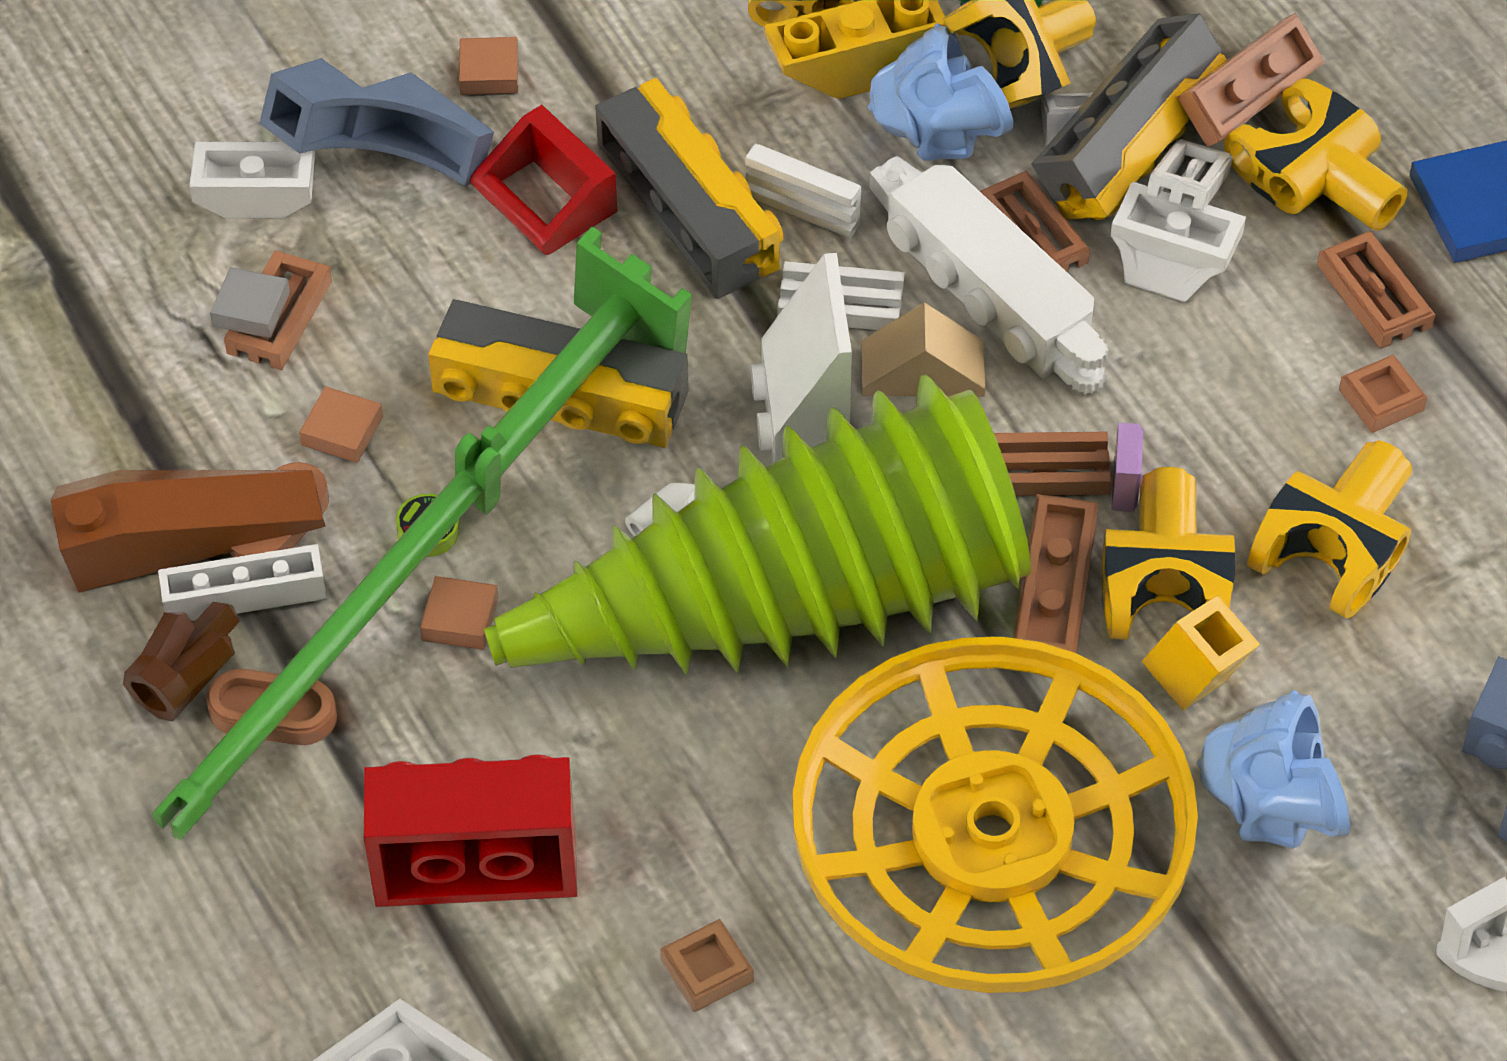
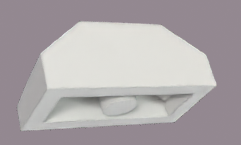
(251, 179)
(1170, 244)

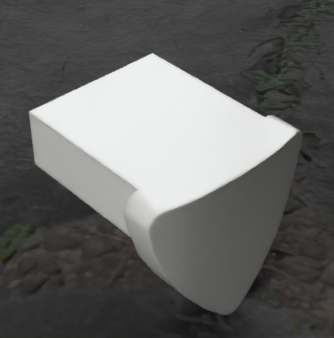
(1476, 937)

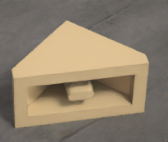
(920, 345)

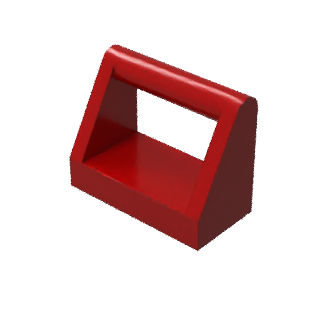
(567, 161)

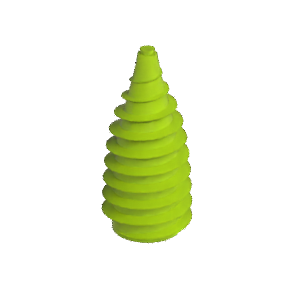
(796, 547)

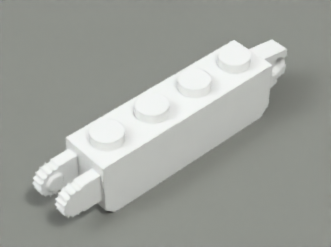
(993, 270)

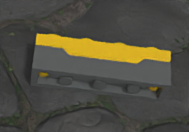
(1127, 119)
(689, 187)
(499, 354)

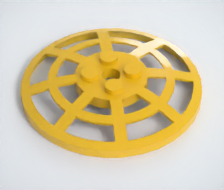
(1000, 785)

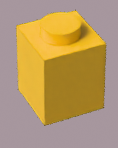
(1200, 652)

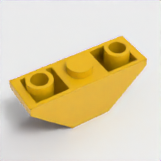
(849, 43)

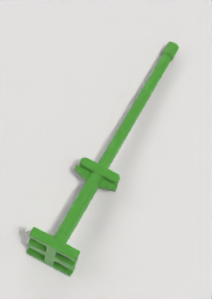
(621, 307)

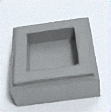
(250, 302)

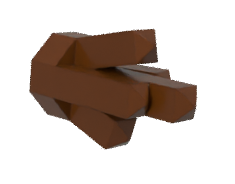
(181, 659)

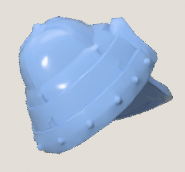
(938, 98)
(1275, 773)

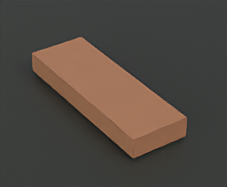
(1250, 79)
(1060, 565)

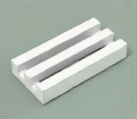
(1187, 184)
(803, 190)
(858, 287)

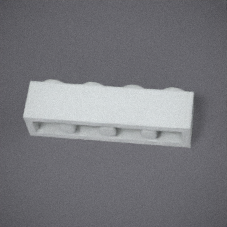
(245, 582)

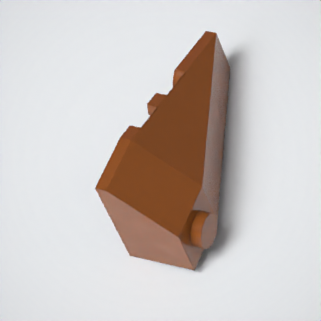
(163, 519)

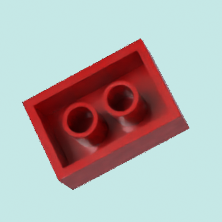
(470, 831)

